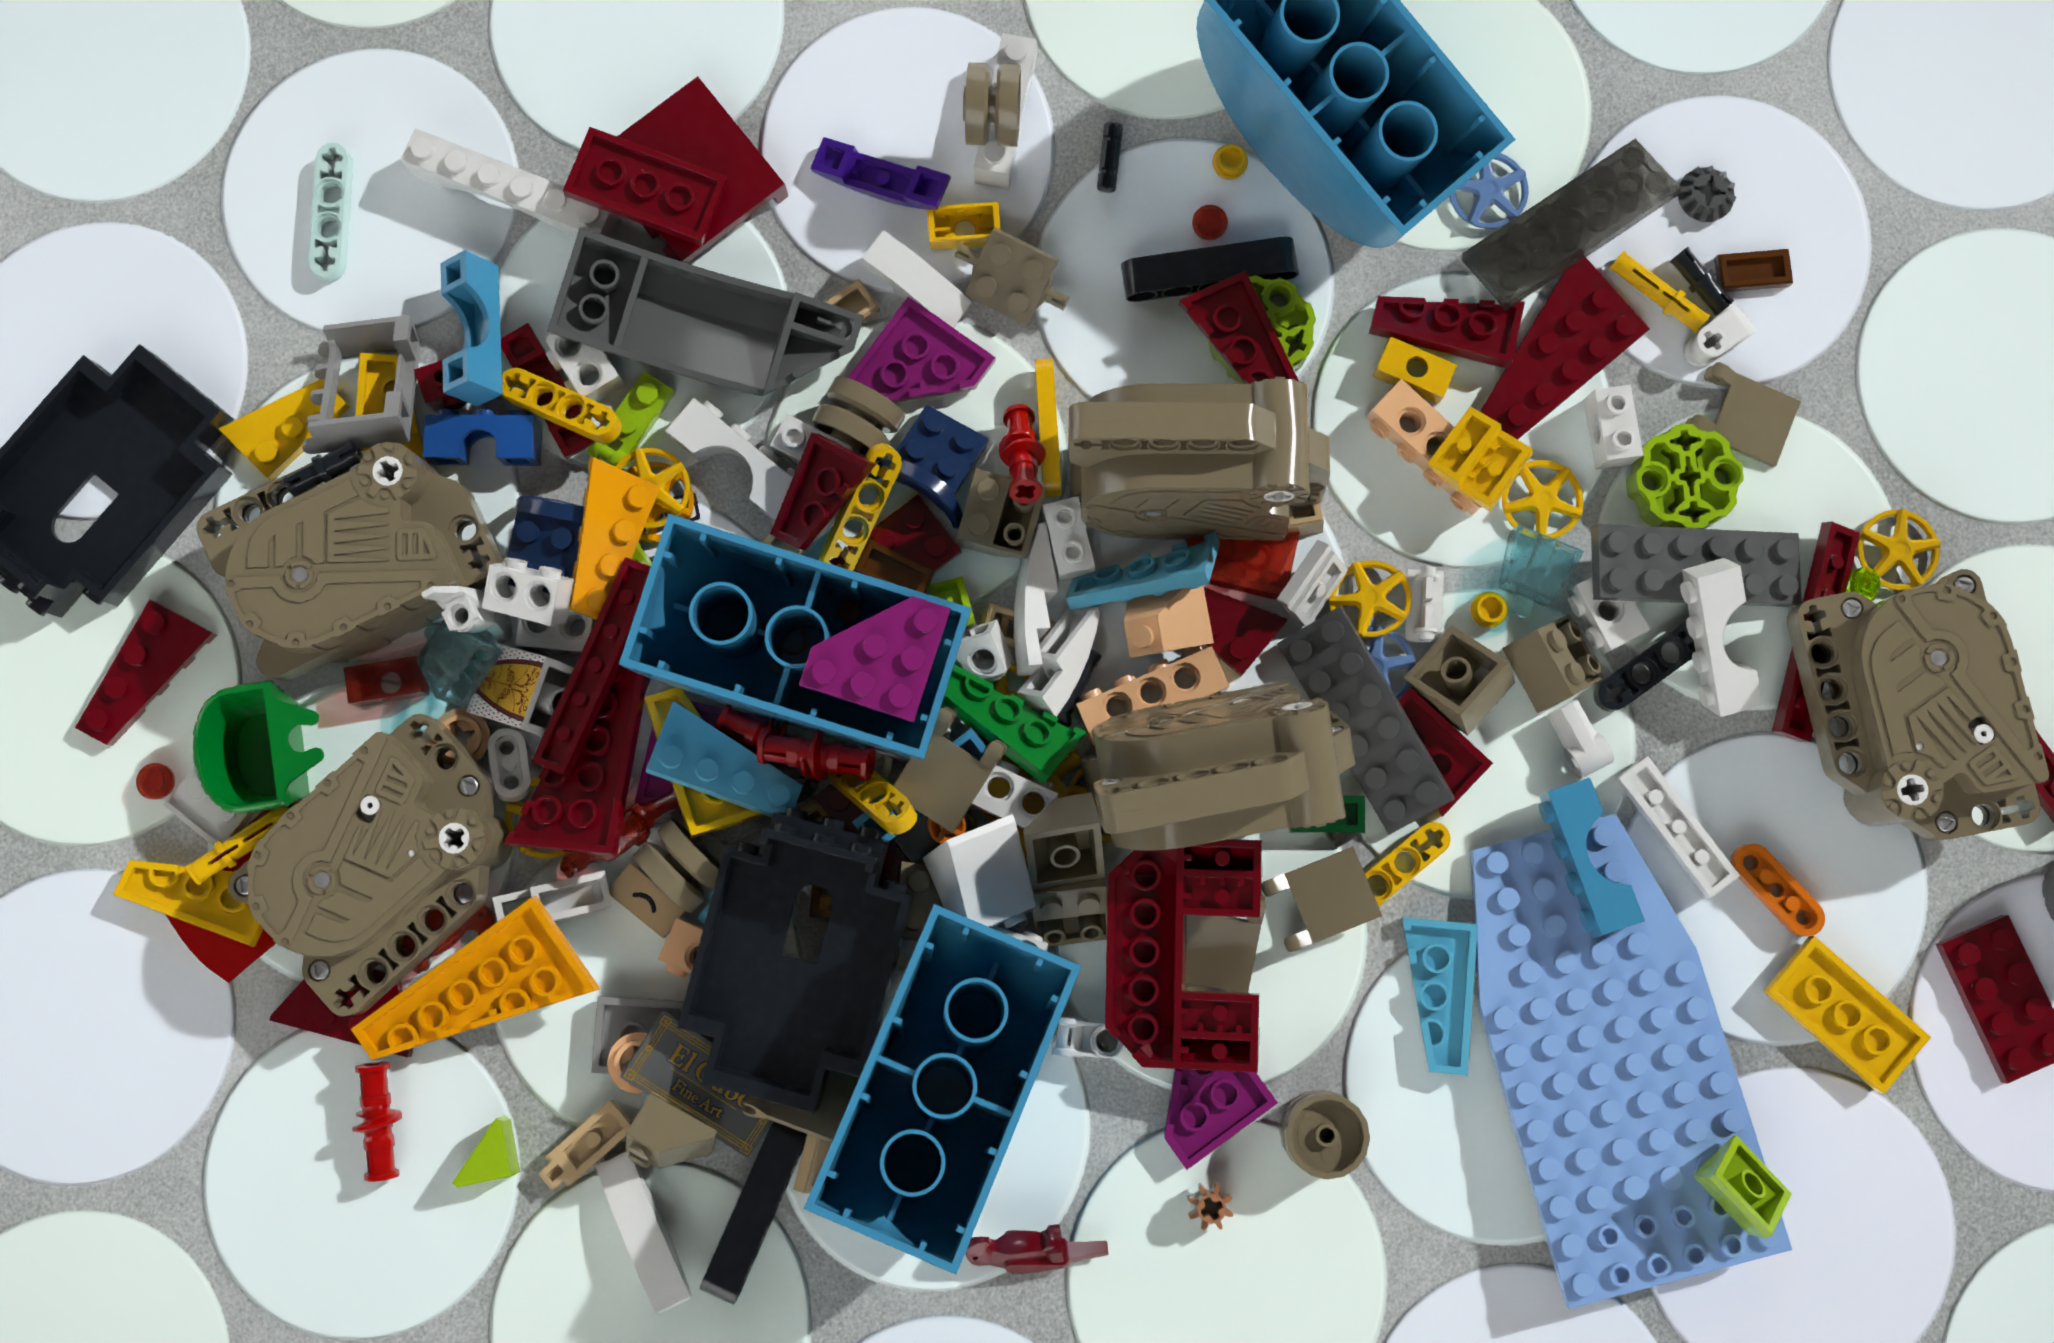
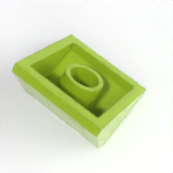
(1744, 1188)

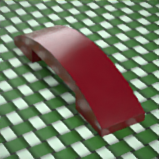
(527, 352)

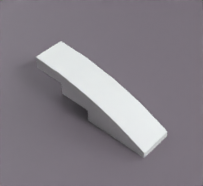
(1034, 590)
(644, 1233)

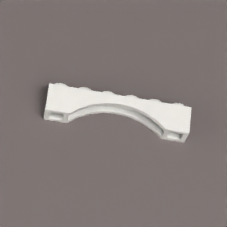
(479, 174)

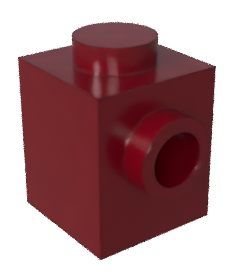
(431, 386)

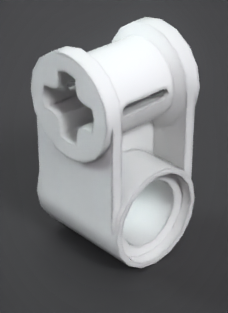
(1719, 335)
(1083, 1039)

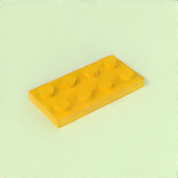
(1846, 1014)

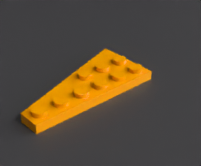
(496, 976)

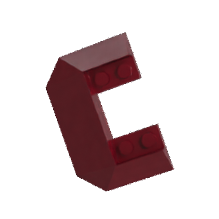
(1147, 956)

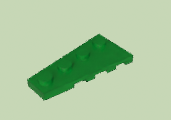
(1031, 738)

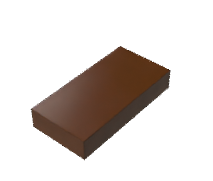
(1753, 270)
(893, 567)

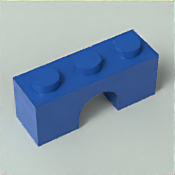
(452, 435)

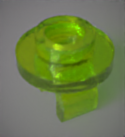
(1865, 582)

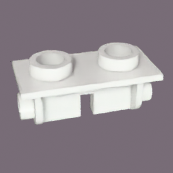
(1426, 611)

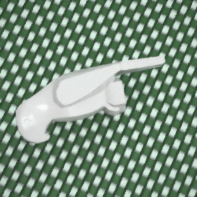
(465, 612)

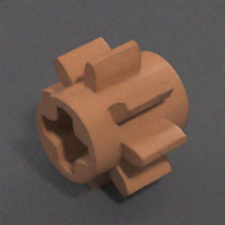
(1220, 1208)

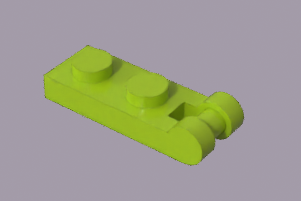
(638, 415)

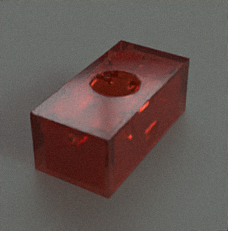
(364, 681)

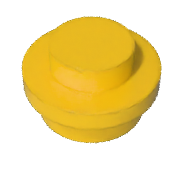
(1230, 161)
(1489, 609)

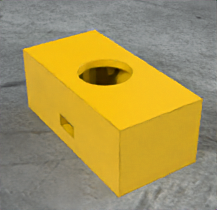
(943, 222)
(1393, 364)

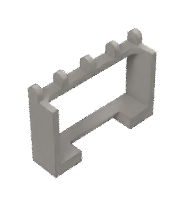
(368, 429)

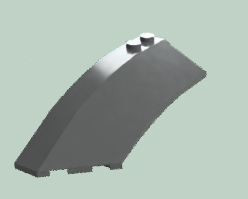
(695, 318)

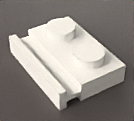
(1312, 583)
(202, 813)

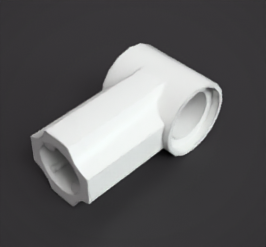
(1584, 747)

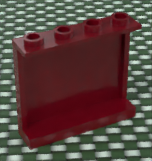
(701, 132)

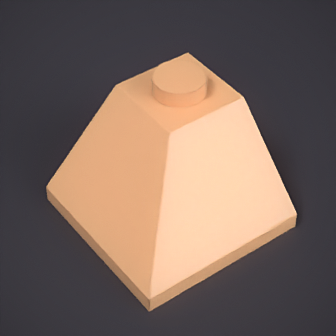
(1167, 622)

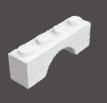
(993, 162)
(705, 434)
(1712, 595)

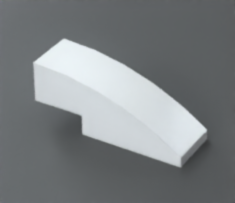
(915, 278)
(1063, 659)
(561, 898)

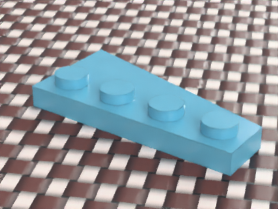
(1147, 575)
(714, 764)
(1443, 980)

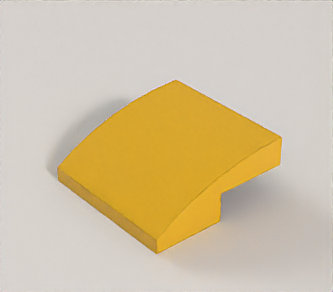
(1480, 458)

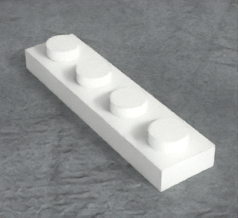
(1677, 827)

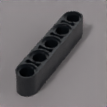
(1196, 269)
(753, 1212)

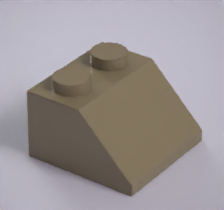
(1461, 679)
(1065, 843)
(667, 1135)

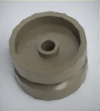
(992, 104)
(857, 415)
(675, 870)
(1341, 1150)

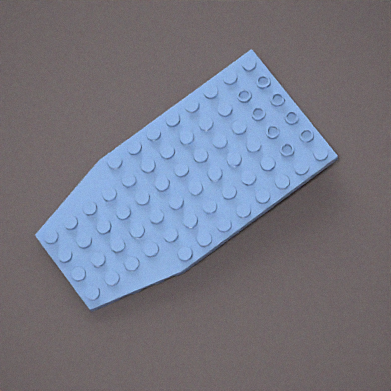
(1608, 1070)

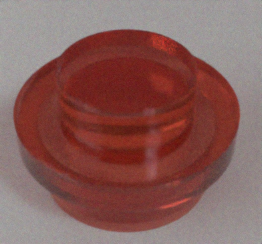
(1209, 222)
(155, 781)

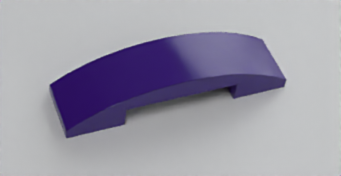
(880, 178)

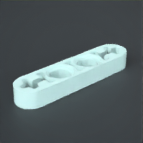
(325, 212)

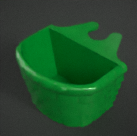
(253, 748)

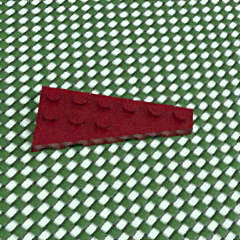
(1566, 346)
(589, 806)

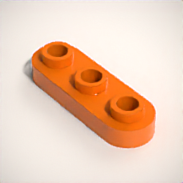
(1791, 895)

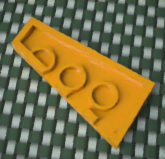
(610, 530)

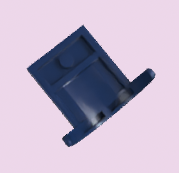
(938, 459)
(546, 534)

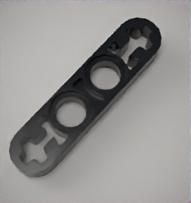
(1657, 666)

